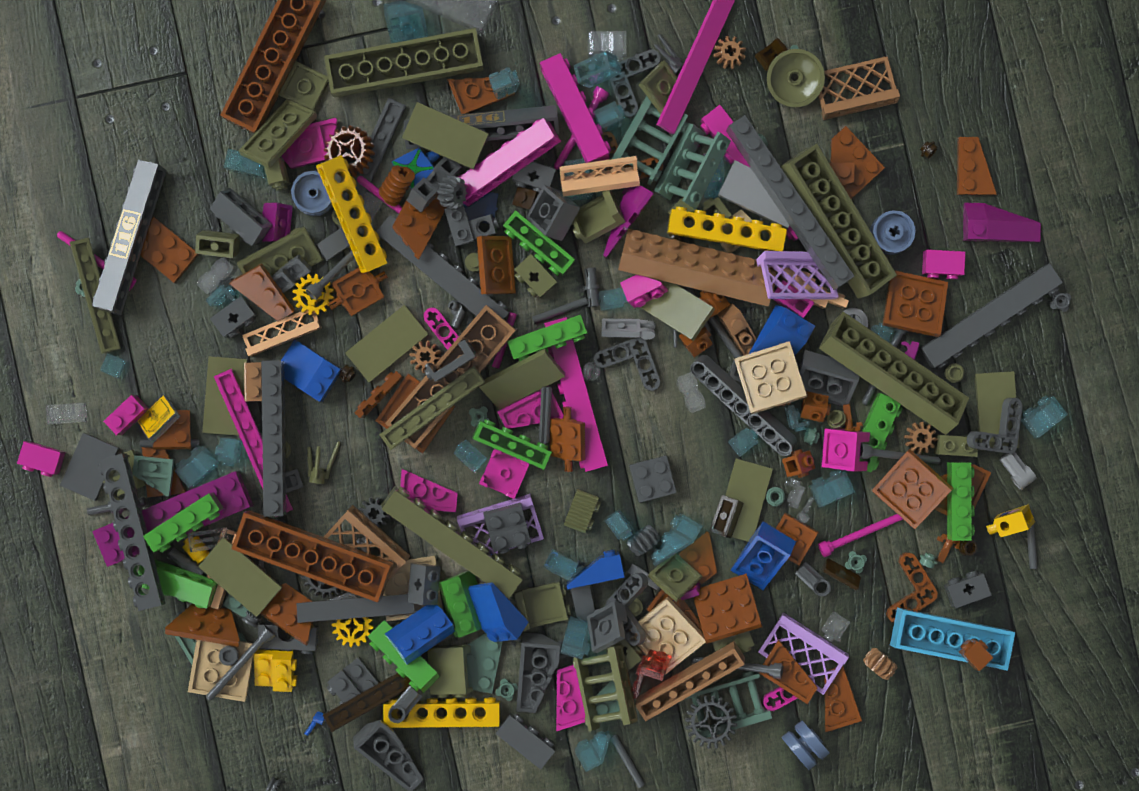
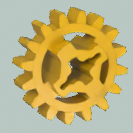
(312, 303)
(361, 626)

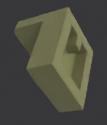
(718, 206)

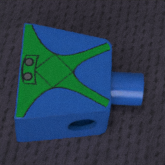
(418, 163)

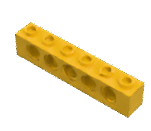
(342, 208)
(677, 227)
(471, 719)

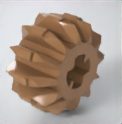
(725, 57)
(426, 349)
(922, 431)
(880, 663)

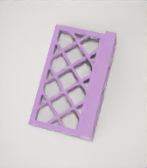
(795, 262)
(477, 516)
(813, 639)

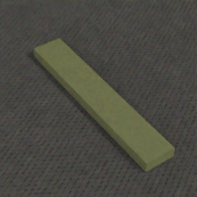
(89, 279)
(432, 408)

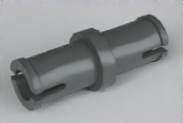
(592, 287)
(184, 561)

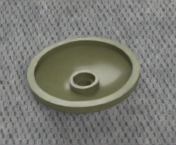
(809, 81)

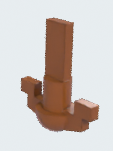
(849, 423)
(946, 547)

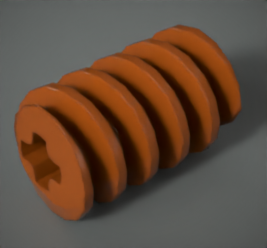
(396, 184)

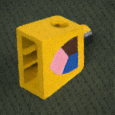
(1019, 520)

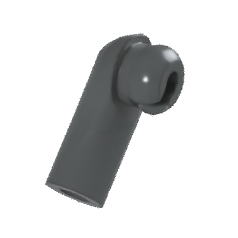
(458, 313)

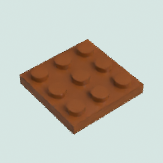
(915, 304)
(395, 402)
(912, 489)
(727, 608)

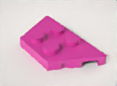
(310, 144)

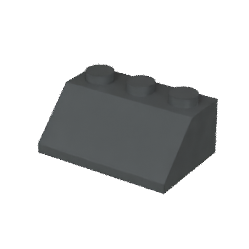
(827, 377)

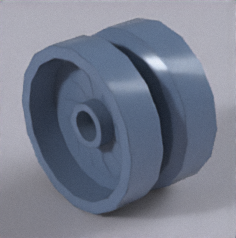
(301, 192)
(901, 226)
(806, 744)

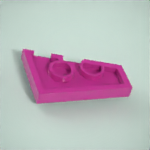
(527, 411)
(430, 493)
(569, 700)

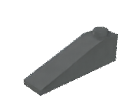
(537, 665)
(386, 751)

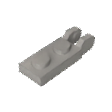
(628, 328)

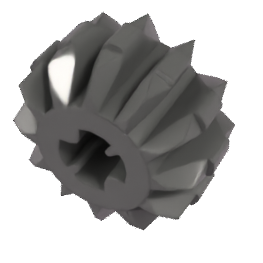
(452, 192)
(369, 508)
(643, 540)

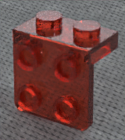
(652, 665)

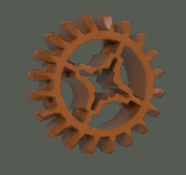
(360, 140)

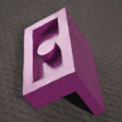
(280, 217)

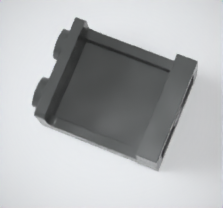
(469, 354)

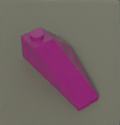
(631, 206)
(993, 224)

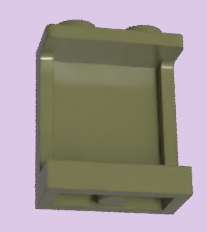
(598, 217)
(543, 604)
(451, 665)

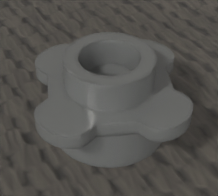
(1065, 301)

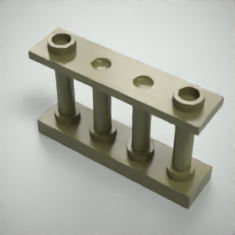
(622, 684)

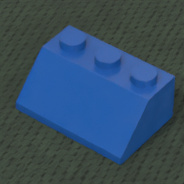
(420, 632)

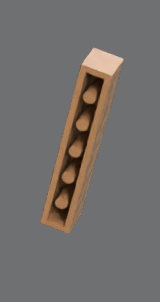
(690, 681)

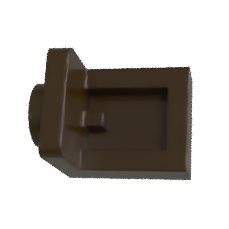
(768, 54)
(524, 198)

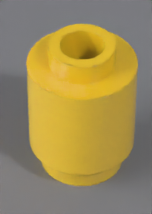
(197, 556)

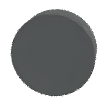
(229, 655)

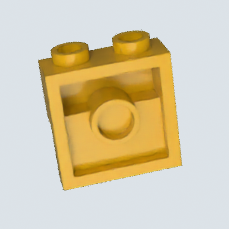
(275, 669)

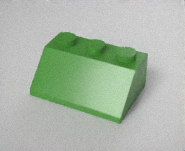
(459, 603)

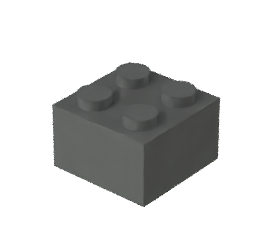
(552, 213)
(652, 478)

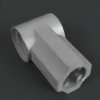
(1020, 474)

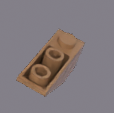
(737, 328)

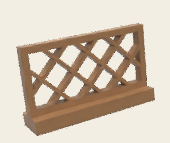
(864, 102)
(373, 534)

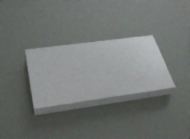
(746, 191)

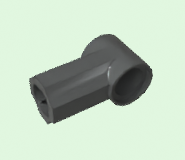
(812, 578)
(405, 704)

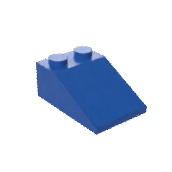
(783, 327)
(309, 371)
(763, 555)
(602, 569)
(496, 613)

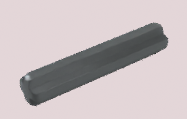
(545, 414)

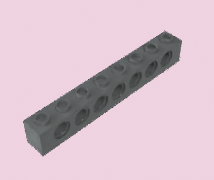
(136, 521)

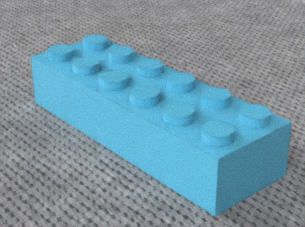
(945, 635)

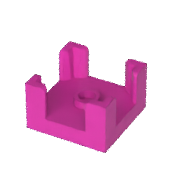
(842, 449)
(504, 473)

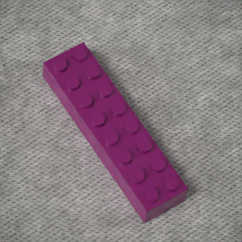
(228, 489)

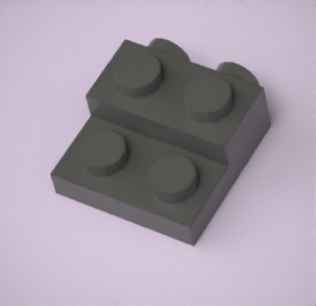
(507, 528)
(607, 626)
(351, 681)

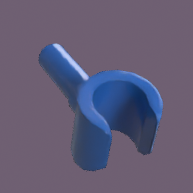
(318, 718)

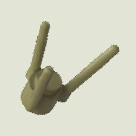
(317, 473)

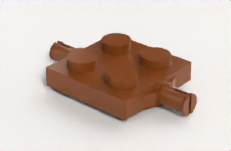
(357, 291)
(567, 439)

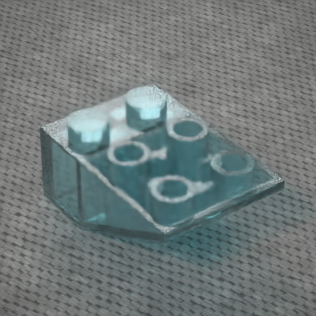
(681, 535)

